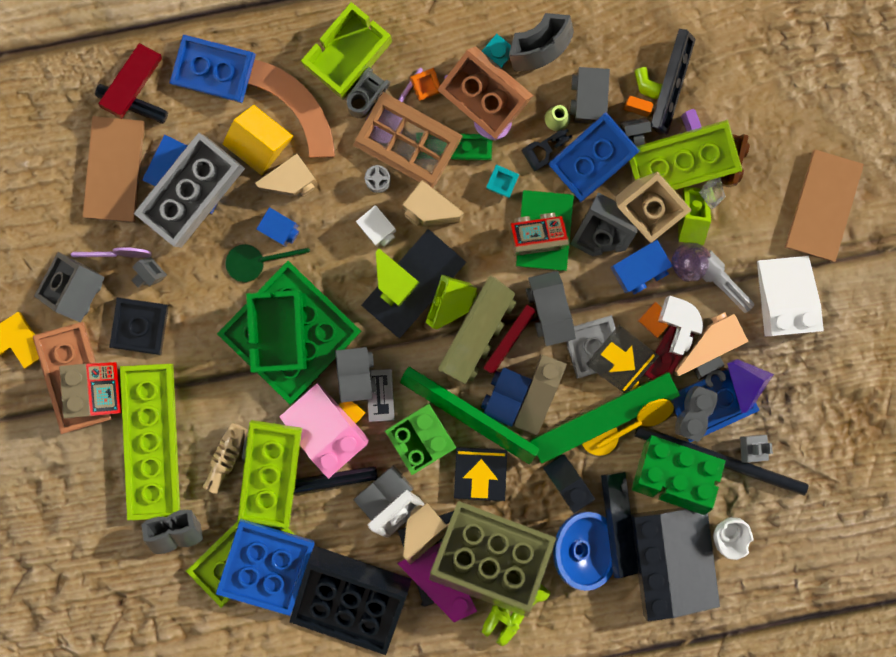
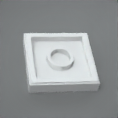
(395, 514)

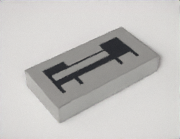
(382, 402)

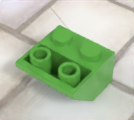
(420, 439)

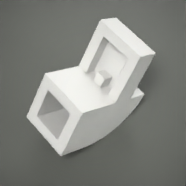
(686, 320)

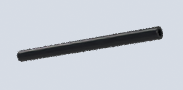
(733, 464)

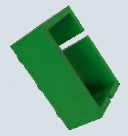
(277, 330)
(683, 473)

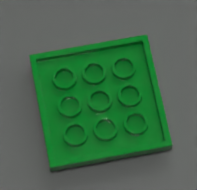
(324, 328)

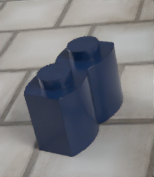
(506, 396)

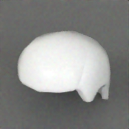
(733, 538)

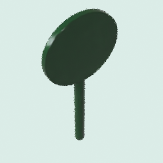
(246, 262)

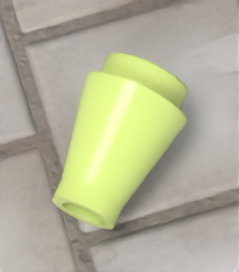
(557, 123)

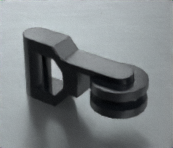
(532, 159)

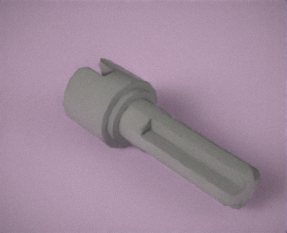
(722, 280)

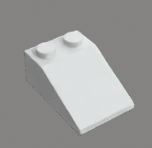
(789, 296)

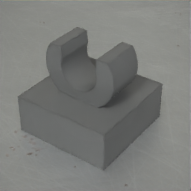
(635, 129)
(148, 272)
(710, 368)
(755, 448)

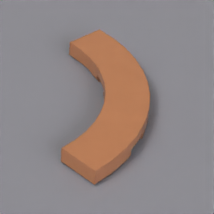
(300, 102)

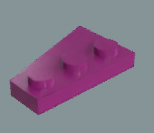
(450, 601)

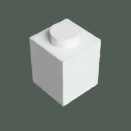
(377, 227)

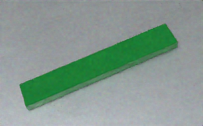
(469, 415)
(603, 418)

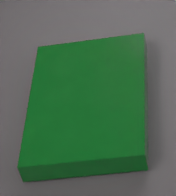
(538, 203)

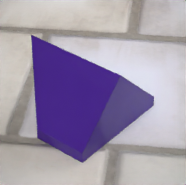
(748, 382)

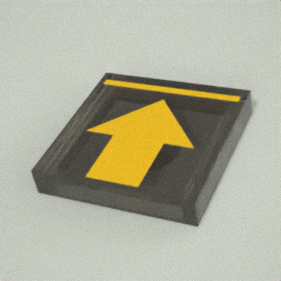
(622, 359)

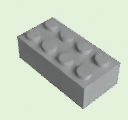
(189, 190)

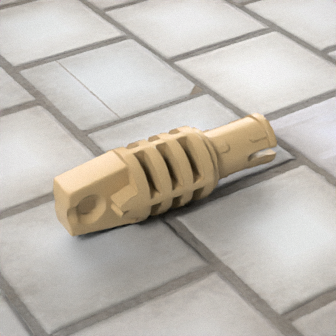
(225, 456)

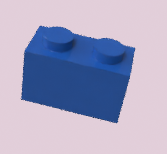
(641, 267)

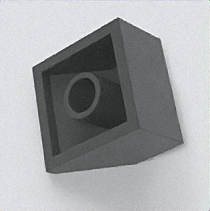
(69, 287)

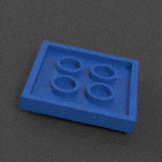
(265, 567)

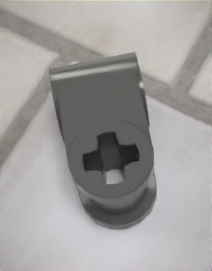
(369, 90)

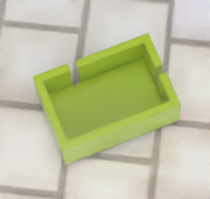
(348, 50)

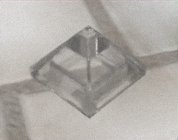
(713, 192)

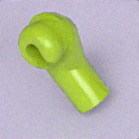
(645, 85)

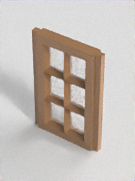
(407, 140)

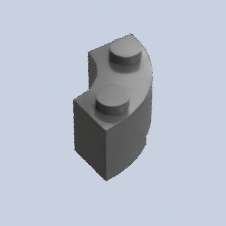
(542, 43)
(551, 307)

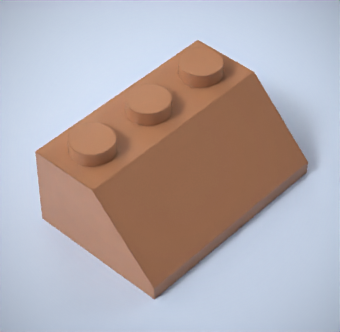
(485, 92)

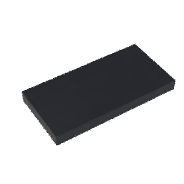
(426, 263)

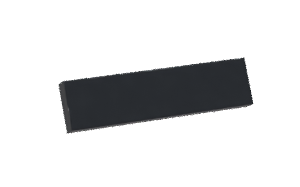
(673, 82)
(619, 524)

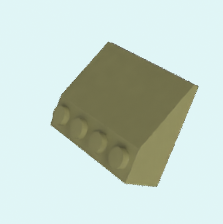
(477, 331)
(492, 559)

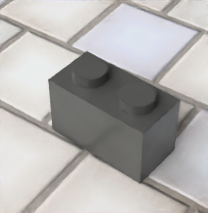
(590, 94)

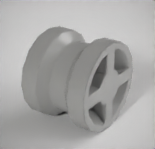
(377, 174)

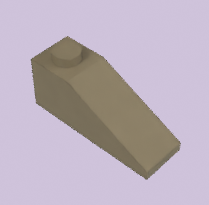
(540, 394)

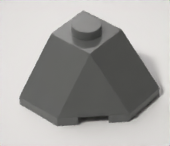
(604, 228)

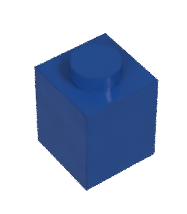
(278, 227)

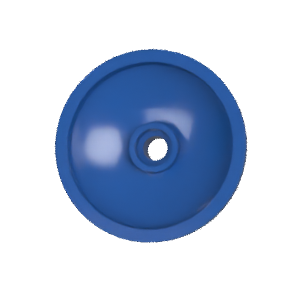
(592, 562)

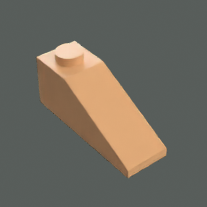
(714, 341)

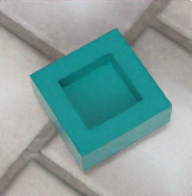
(498, 50)
(502, 181)

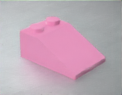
(327, 431)

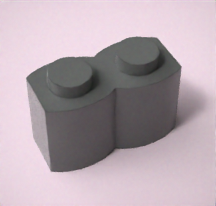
(354, 374)
(698, 406)
(382, 492)
(170, 532)

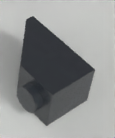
(569, 483)

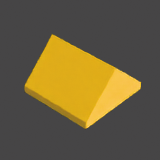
(256, 139)

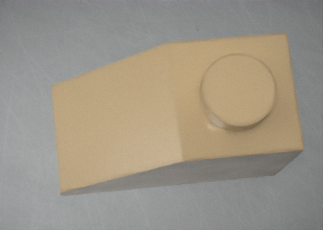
(289, 179)
(422, 532)

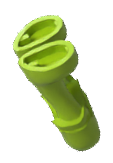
(511, 620)

